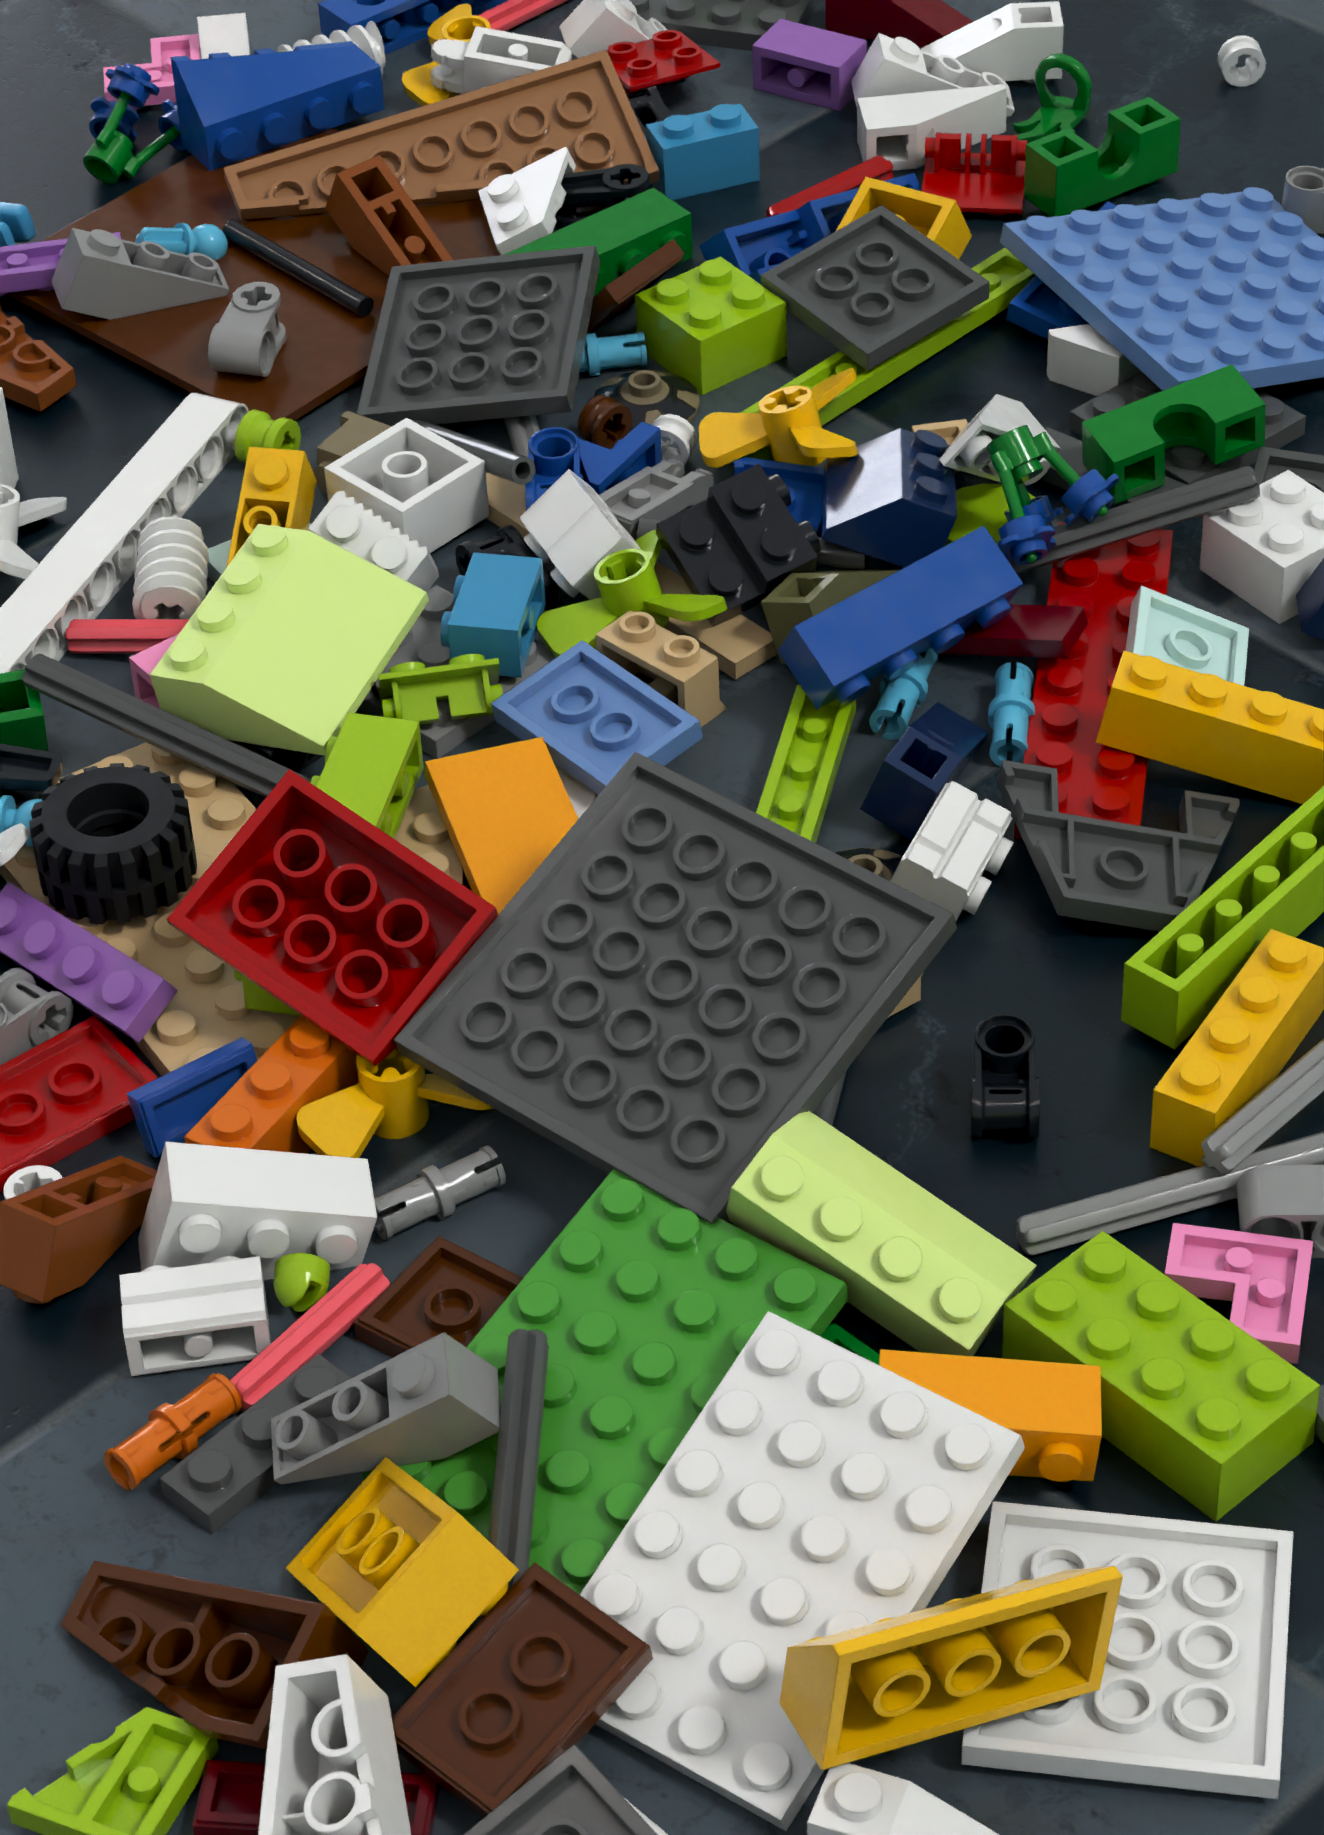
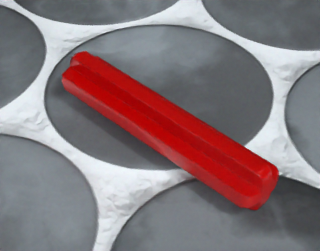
(847, 180)

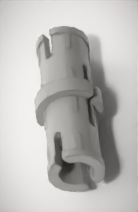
(438, 1191)

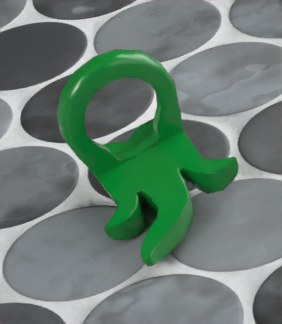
(1057, 111)

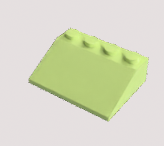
(286, 642)

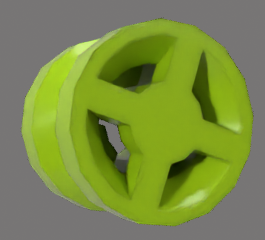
(260, 430)

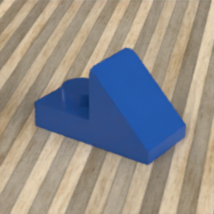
(607, 467)

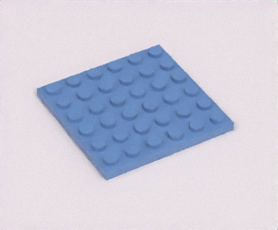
(1189, 283)

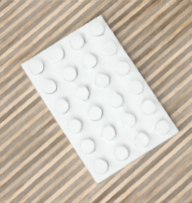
(783, 1518)

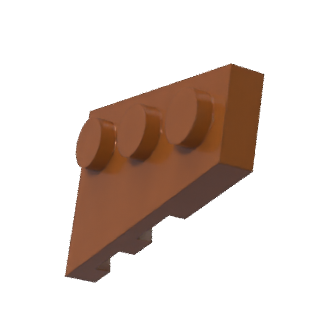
(30, 368)

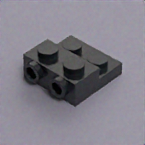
(739, 541)

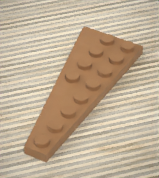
(459, 142)

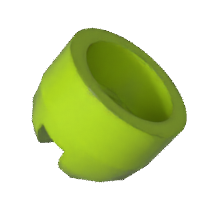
(301, 1280)

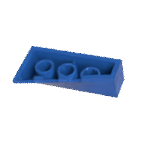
(271, 98)
(901, 618)

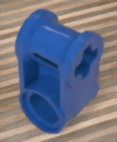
(553, 453)

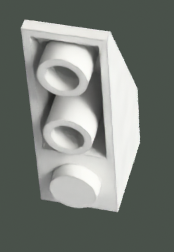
(1008, 41)
(903, 68)
(901, 122)
(997, 417)

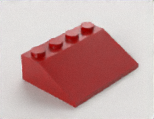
(332, 917)

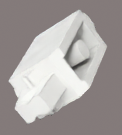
(491, 59)

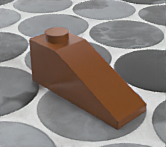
(382, 218)
(70, 1227)

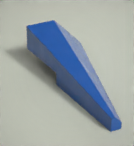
(774, 239)

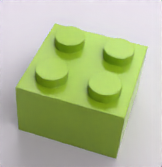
(712, 324)

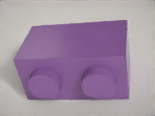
(807, 63)

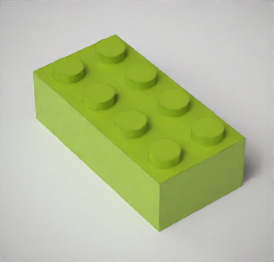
(1177, 1378)

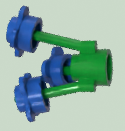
(114, 125)
(1029, 525)

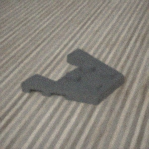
(1111, 867)

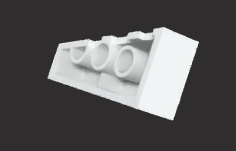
(331, 1754)

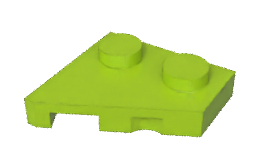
(122, 1784)

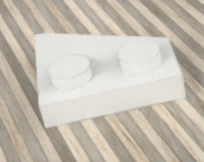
(525, 202)

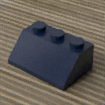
(891, 497)

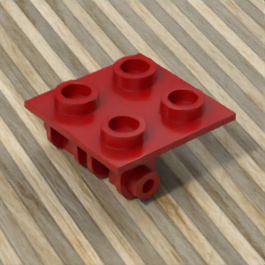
(659, 60)
(977, 180)

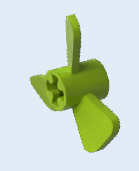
(625, 584)

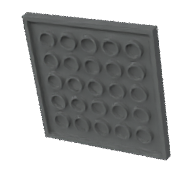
(675, 985)

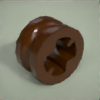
(604, 421)

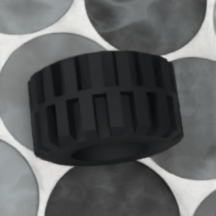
(113, 843)

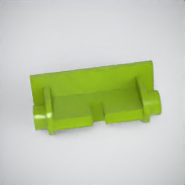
(462, 682)

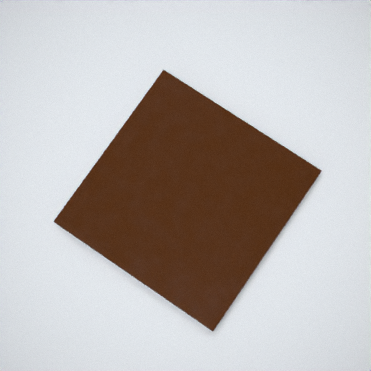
(324, 342)

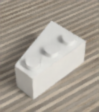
(254, 1205)

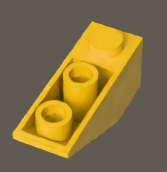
(274, 491)

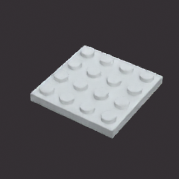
(1189, 1661)

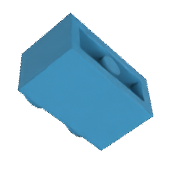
(705, 151)
(496, 610)

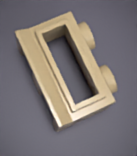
(673, 661)

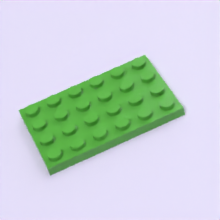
(639, 1334)

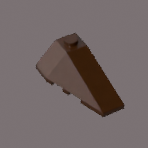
(203, 1643)

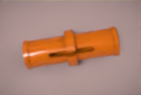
(172, 1431)

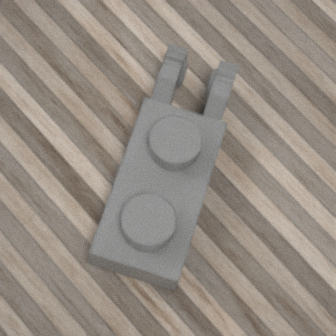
(657, 493)

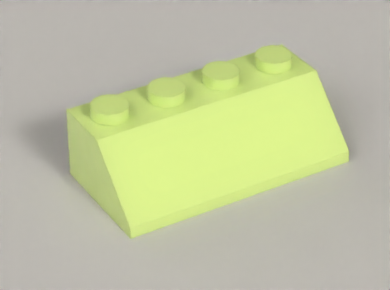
(893, 1243)

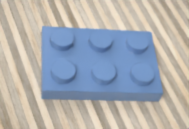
(595, 716)

